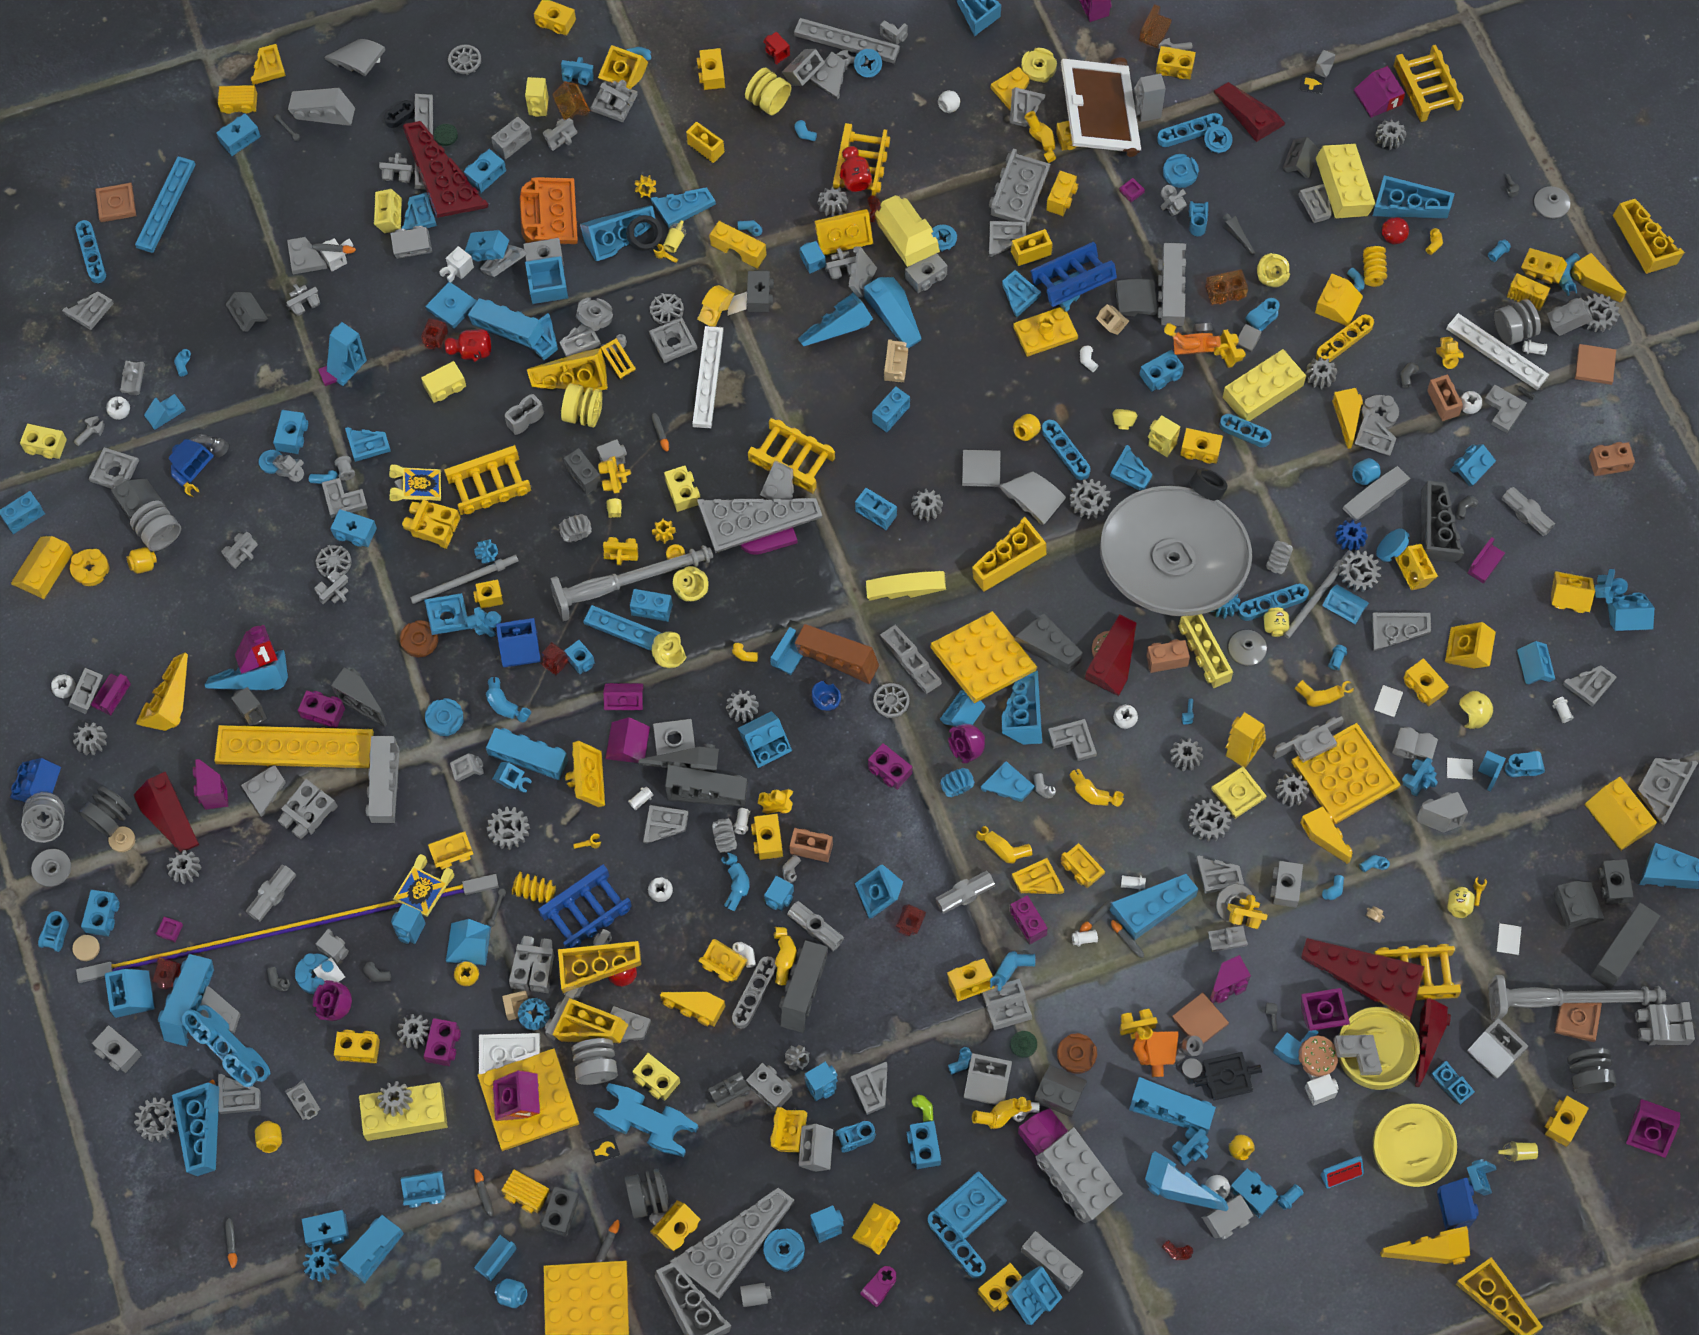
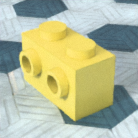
(443, 382)

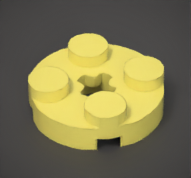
(1036, 73)

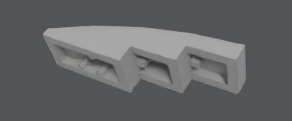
(1376, 493)
(910, 659)

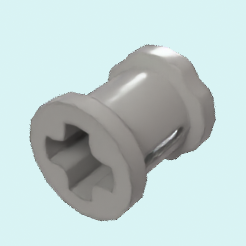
(344, 468)

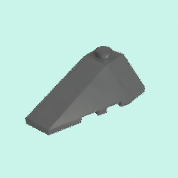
(697, 758)

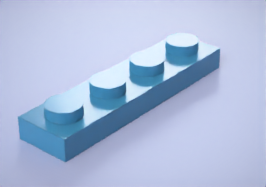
(620, 627)

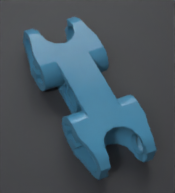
(237, 1057)
(659, 1126)

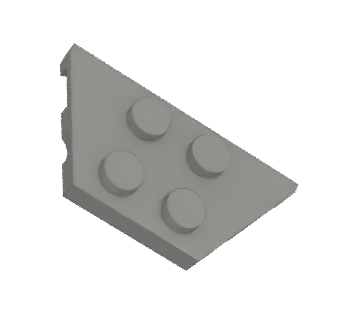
(1664, 785)

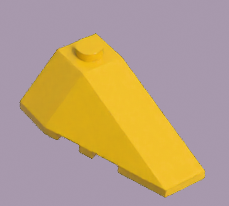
(580, 369)
(168, 701)
(1446, 1248)

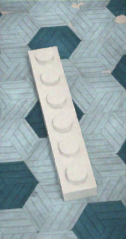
(1497, 351)
(708, 377)

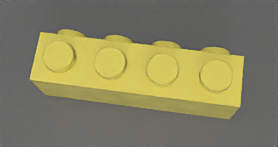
(1206, 649)

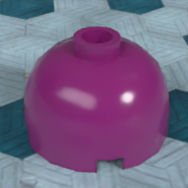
(966, 742)
(332, 1001)

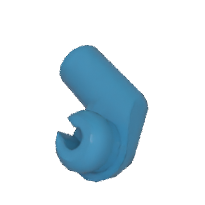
(752, 226)
(181, 360)
(1375, 862)

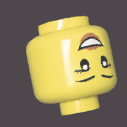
(1276, 621)
(1461, 902)

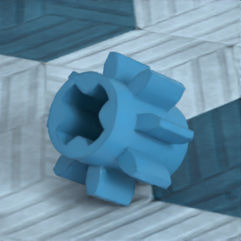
(486, 551)

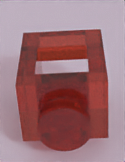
(434, 333)
(554, 658)
(916, 917)
(173, 970)

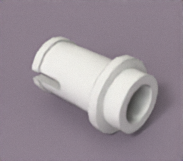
(1536, 348)
(1562, 709)
(640, 798)
(740, 826)
(1133, 882)
(1084, 937)

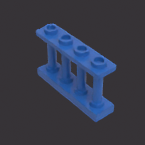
(1079, 284)
(567, 900)

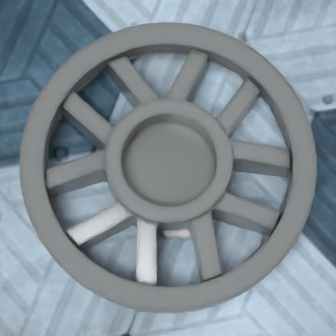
(464, 59)
(666, 308)
(333, 560)
(891, 700)

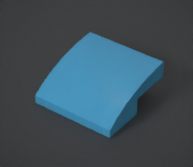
(1034, 1295)

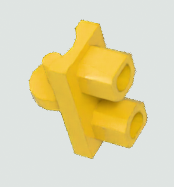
(1228, 349)
(1449, 352)
(614, 483)
(620, 551)
(776, 801)
(1238, 912)
(1129, 1026)

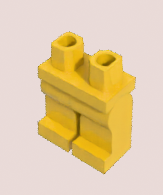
(432, 522)

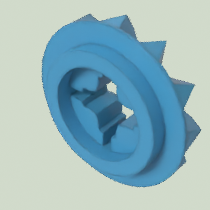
(860, 60)
(1219, 131)
(945, 231)
(526, 1018)

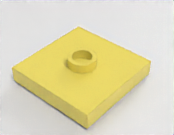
(1238, 792)

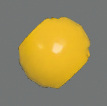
(468, 967)
(1241, 1147)

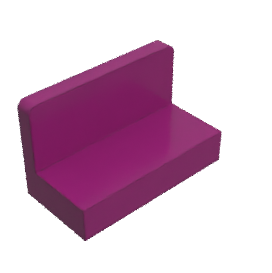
(1486, 561)
(111, 693)
(623, 696)

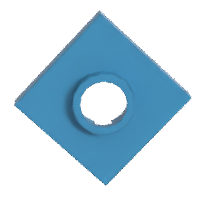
(452, 604)

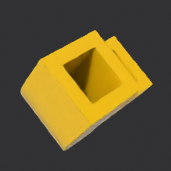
(714, 303)

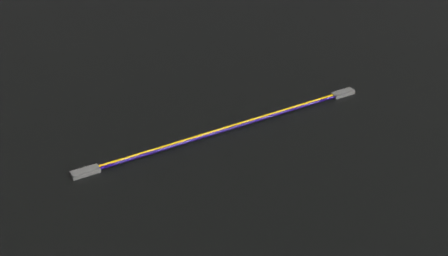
(97, 971)

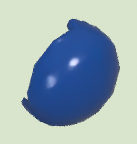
(826, 696)

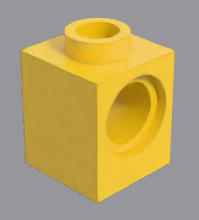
(492, 600)

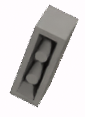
(1052, 1260)

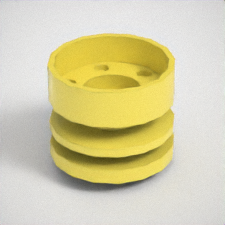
(768, 91)
(578, 404)

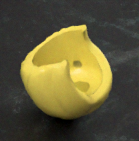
(1268, 268)
(695, 585)
(668, 650)
(1478, 709)

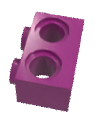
(319, 712)
(893, 763)
(1028, 919)
(437, 1042)

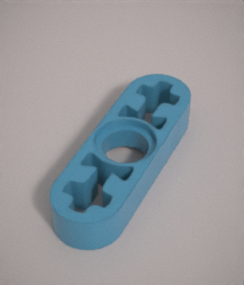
(1246, 437)

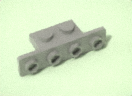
(1312, 743)

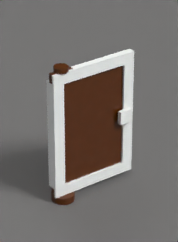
(1101, 105)

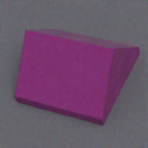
(627, 740)

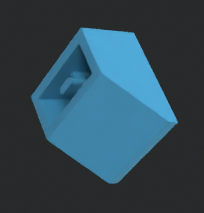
(1631, 612)
(765, 739)
(129, 992)

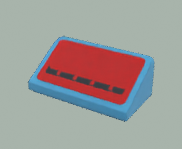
(1342, 1172)

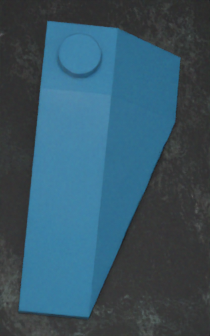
(608, 234)
(893, 308)
(847, 317)
(262, 678)
(1170, 1183)

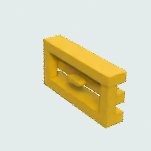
(625, 372)

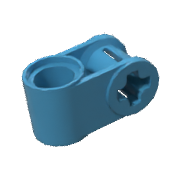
(1198, 215)
(1264, 314)
(1525, 764)
(52, 935)
(854, 1136)

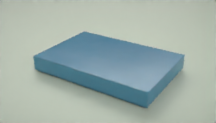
(970, 1206)

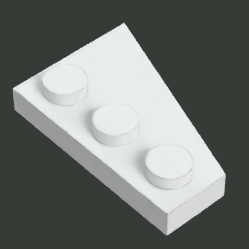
(503, 1049)

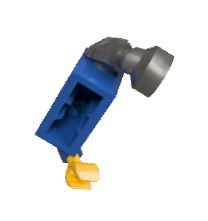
(193, 456)

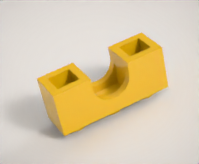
(750, 249)

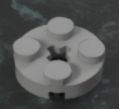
(586, 310)
(1383, 403)

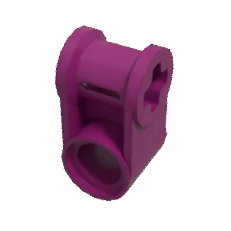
(877, 1289)

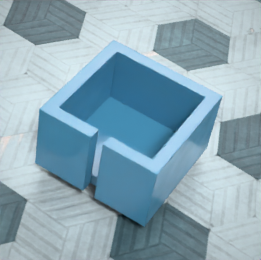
(546, 280)

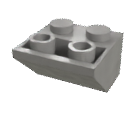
(1443, 813)
(1497, 1048)
(987, 1079)

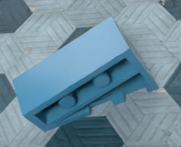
(980, 13)
(344, 353)
(1670, 868)
(371, 1248)

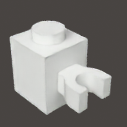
(335, 259)
(458, 264)
(1321, 1088)

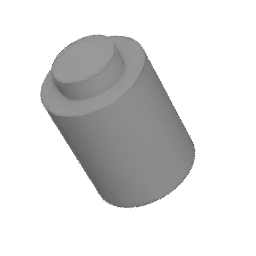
(755, 1294)

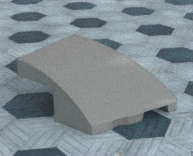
(357, 56)
(1034, 495)

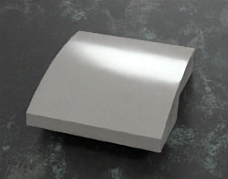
(981, 468)
(1008, 1005)

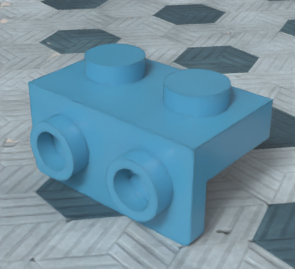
(1473, 463)
(1478, 1176)
(423, 1188)

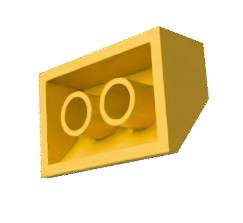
(43, 566)
(1621, 813)

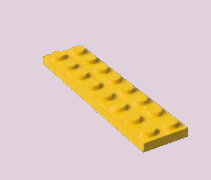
(293, 746)

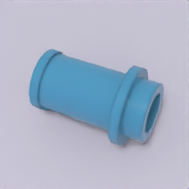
(1502, 247)
(1337, 657)
(1286, 1200)

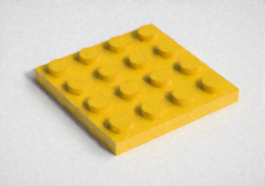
(983, 657)
(1347, 775)
(554, 1098)
(586, 1299)

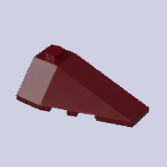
(1252, 114)
(1113, 659)
(163, 808)
(1433, 1022)

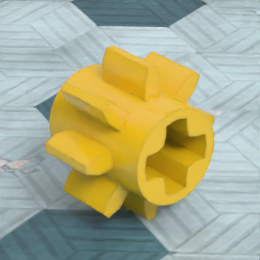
(642, 189)
(663, 536)

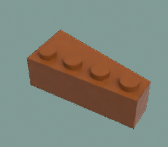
(838, 652)

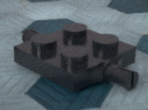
(1227, 1076)

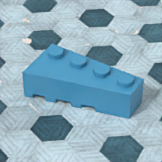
(1171, 1106)
(198, 1127)

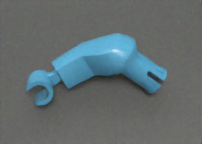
(1566, 281)
(501, 705)
(740, 882)
(1008, 966)

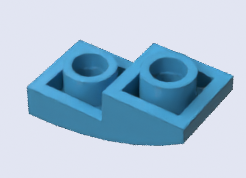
(1451, 1083)

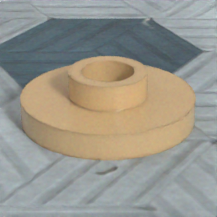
(122, 839)
(86, 948)

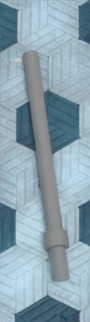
(497, 565)
(1315, 598)

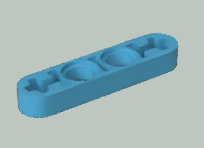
(1189, 128)
(90, 251)
(1066, 449)
(1271, 598)
(955, 1245)

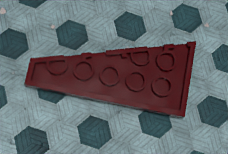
(442, 178)
(1375, 976)

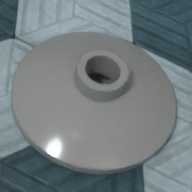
(1552, 208)
(1247, 655)
(45, 862)
(1230, 892)

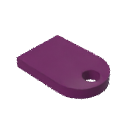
(770, 542)

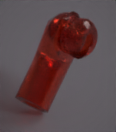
(874, 204)
(1180, 1253)

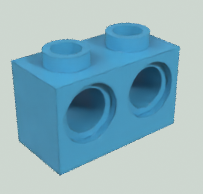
(1159, 367)
(891, 409)
(876, 508)
(21, 512)
(651, 605)
(95, 912)
(928, 1144)
(827, 1223)

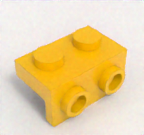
(450, 850)
(1082, 866)
(723, 961)
(787, 1129)
(876, 1228)

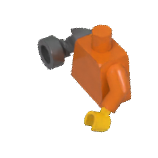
(1196, 343)
(1162, 1048)

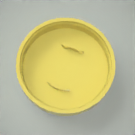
(1395, 1043)
(1414, 1145)

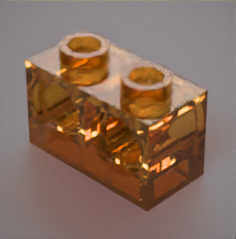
(1225, 283)

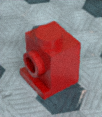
(777, 47)

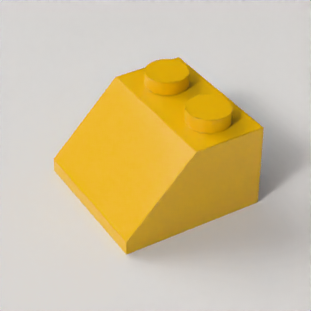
(623, 66)
(1339, 300)
(1572, 592)
(1470, 645)

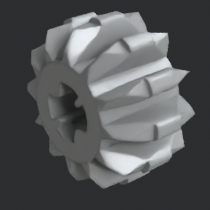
(1390, 134)
(832, 201)
(1321, 372)
(934, 504)
(575, 528)
(1279, 557)
(749, 703)
(93, 744)
(1186, 761)
(1299, 788)
(724, 835)
(176, 870)
(419, 1025)
(395, 1106)

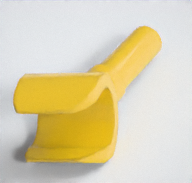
(660, 254)
(589, 842)
(1479, 888)

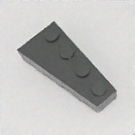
(705, 787)

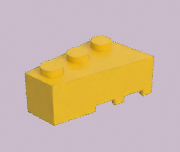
(584, 1022)

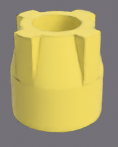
(614, 507)

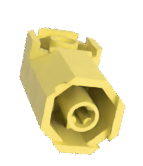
(906, 230)

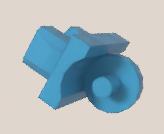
(577, 70)
(1608, 586)
(483, 621)
(1423, 778)
(1194, 1148)

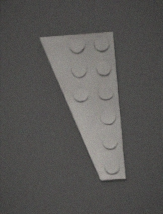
(746, 520)
(727, 1250)

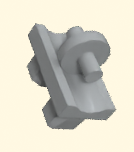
(609, 92)
(561, 134)
(389, 169)
(1173, 201)
(834, 267)
(296, 303)
(132, 377)
(289, 467)
(240, 550)
(338, 582)
(1227, 938)
(303, 1101)

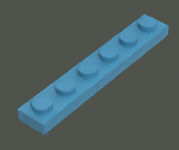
(165, 204)

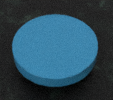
(266, 460)

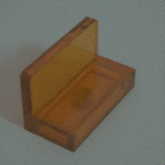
(1154, 28)
(570, 100)

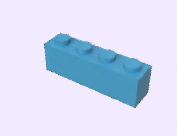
(506, 322)
(527, 753)

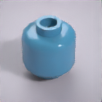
(1366, 471)
(511, 1293)

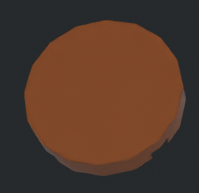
(417, 639)
(1077, 1053)

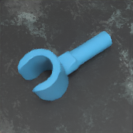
(1187, 718)

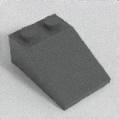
(356, 695)

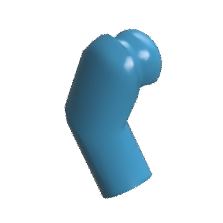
(641, 51)
(802, 131)
(1358, 279)
(319, 478)
(1334, 891)
(963, 1061)

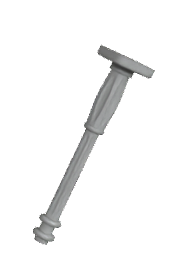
(603, 585)
(1502, 998)

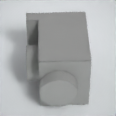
(332, 946)

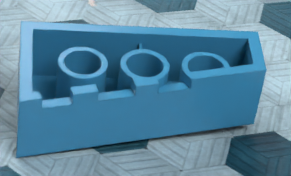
(1410, 199)
(1151, 906)
(186, 995)

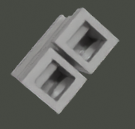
(306, 809)
(533, 959)
(1666, 1024)

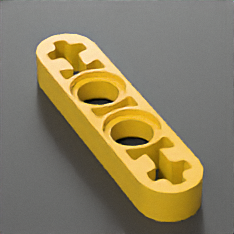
(1345, 339)

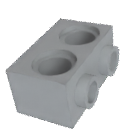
(511, 138)
(85, 690)

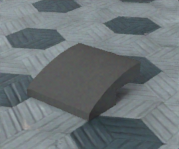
(1136, 297)

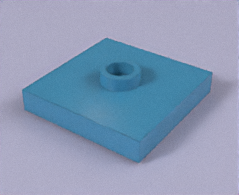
(451, 305)

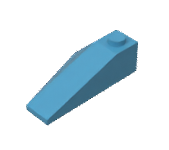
(1023, 714)

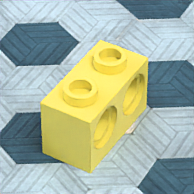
(537, 96)
(387, 211)
(1163, 435)
(44, 437)
(678, 489)
(659, 1074)

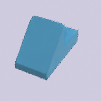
(162, 412)

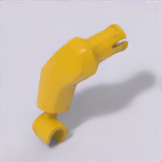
(1043, 134)
(1324, 697)
(1094, 796)
(1002, 847)
(786, 955)
(1001, 1112)

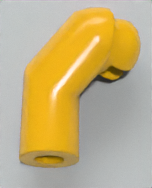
(1436, 241)
(742, 655)

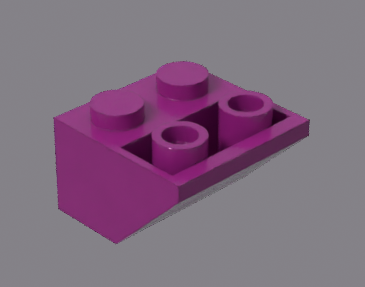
(210, 787)
(1231, 979)

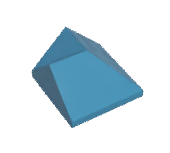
(878, 890)
(468, 942)

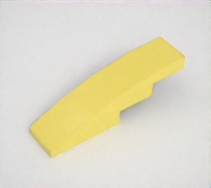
(906, 584)

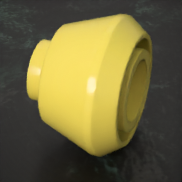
(1124, 418)

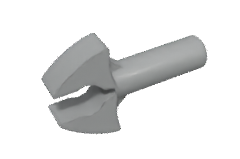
(1183, 46)
(849, 59)
(90, 429)

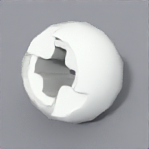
(949, 101)
(1473, 397)
(123, 405)
(63, 680)
(1129, 721)
(659, 883)
(1219, 1185)

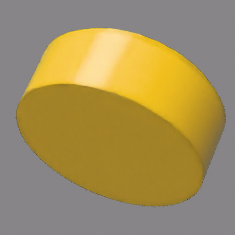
(674, 551)

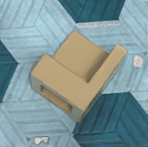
(512, 1003)

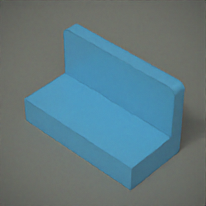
(1345, 604)
(786, 654)
(1536, 663)
(962, 710)
(1491, 766)
(495, 1258)

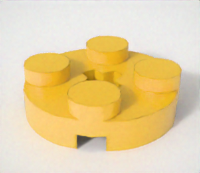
(87, 557)

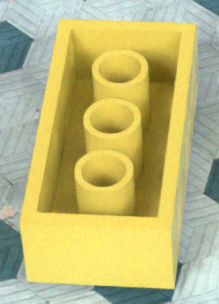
(1345, 181)
(1264, 386)
(425, 1113)

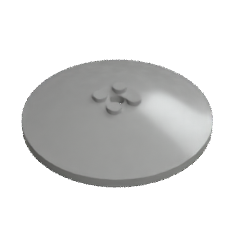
(1179, 523)

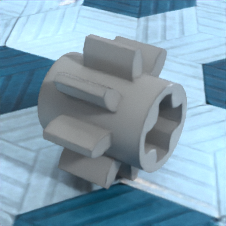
(797, 1057)

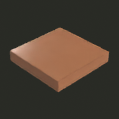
(115, 202)
(1595, 364)
(1200, 1018)
(1578, 1020)

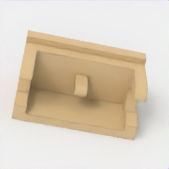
(896, 361)

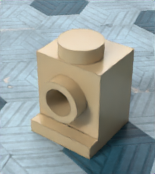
(1112, 319)

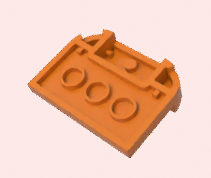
(548, 210)

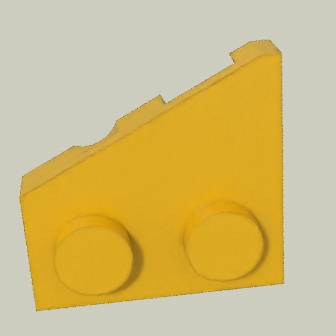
(268, 65)
(1004, 85)
(1038, 879)

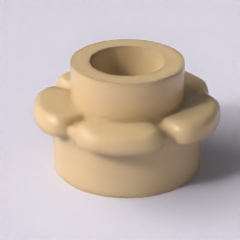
(1375, 914)

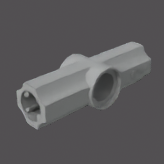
(1528, 511)
(965, 892)
(270, 893)
(806, 918)

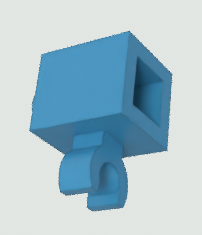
(510, 776)

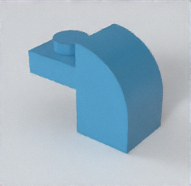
(1289, 1047)

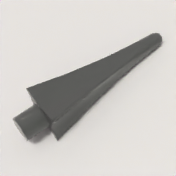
(1235, 229)

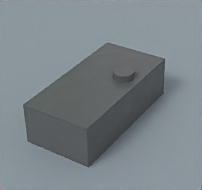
(1625, 946)

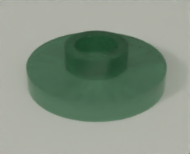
(445, 134)
(1024, 1044)

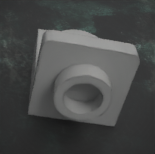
(893, 34)
(466, 766)

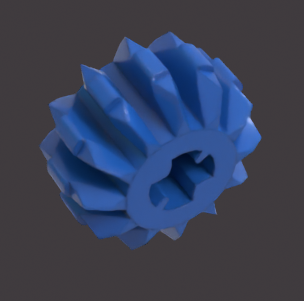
(1352, 529)

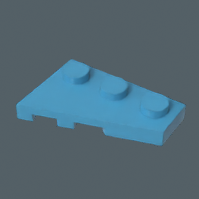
(683, 206)

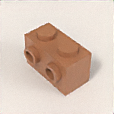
(1445, 397)
(1611, 458)
(1167, 655)
(811, 845)

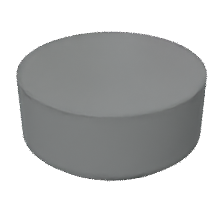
(1191, 1068)

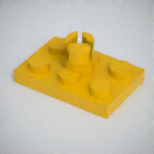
(844, 231)
(1045, 331)
(587, 774)

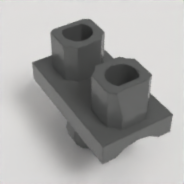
(729, 1089)

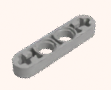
(754, 992)

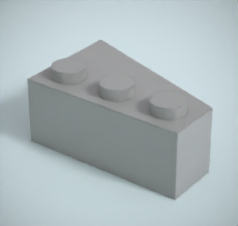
(1149, 97)
(322, 106)

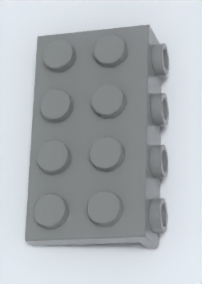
(1019, 188)
(1078, 1176)

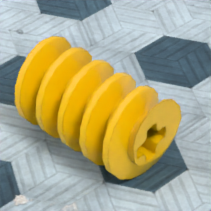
(1374, 265)
(533, 888)

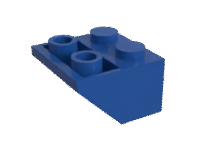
(518, 642)
(33, 778)
(1457, 1204)

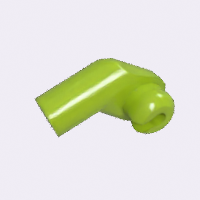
(927, 1107)

